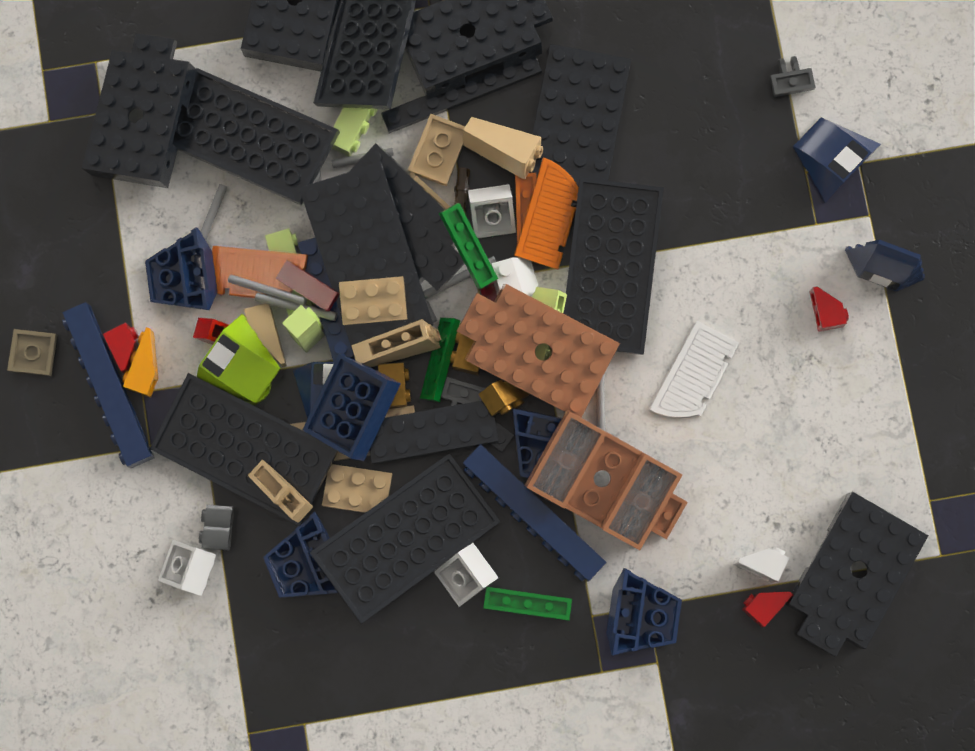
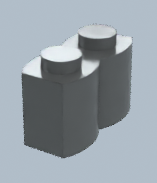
(217, 527)

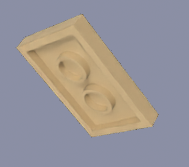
(437, 150)
(373, 300)
(355, 488)

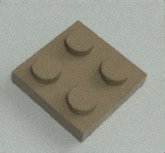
(32, 352)

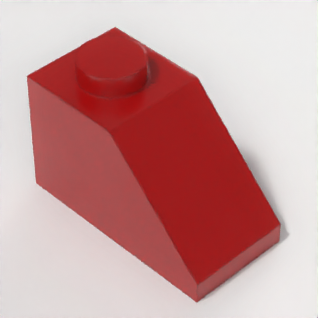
(827, 310)
(208, 329)
(122, 345)
(764, 606)

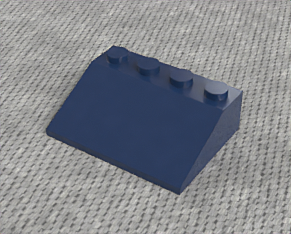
(351, 407)

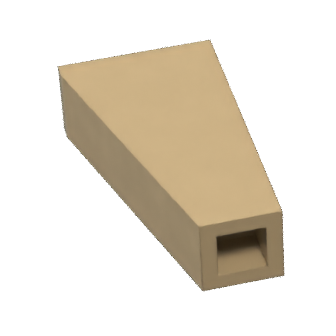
(503, 145)
(397, 344)

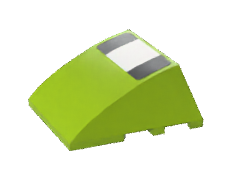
(239, 362)

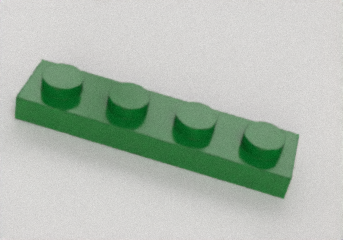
(468, 246)
(440, 360)
(527, 603)

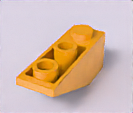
(143, 370)

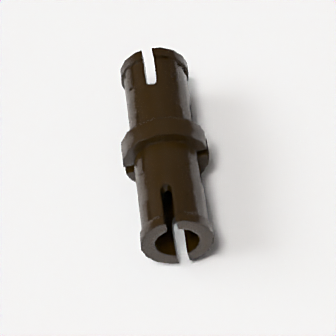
(462, 187)

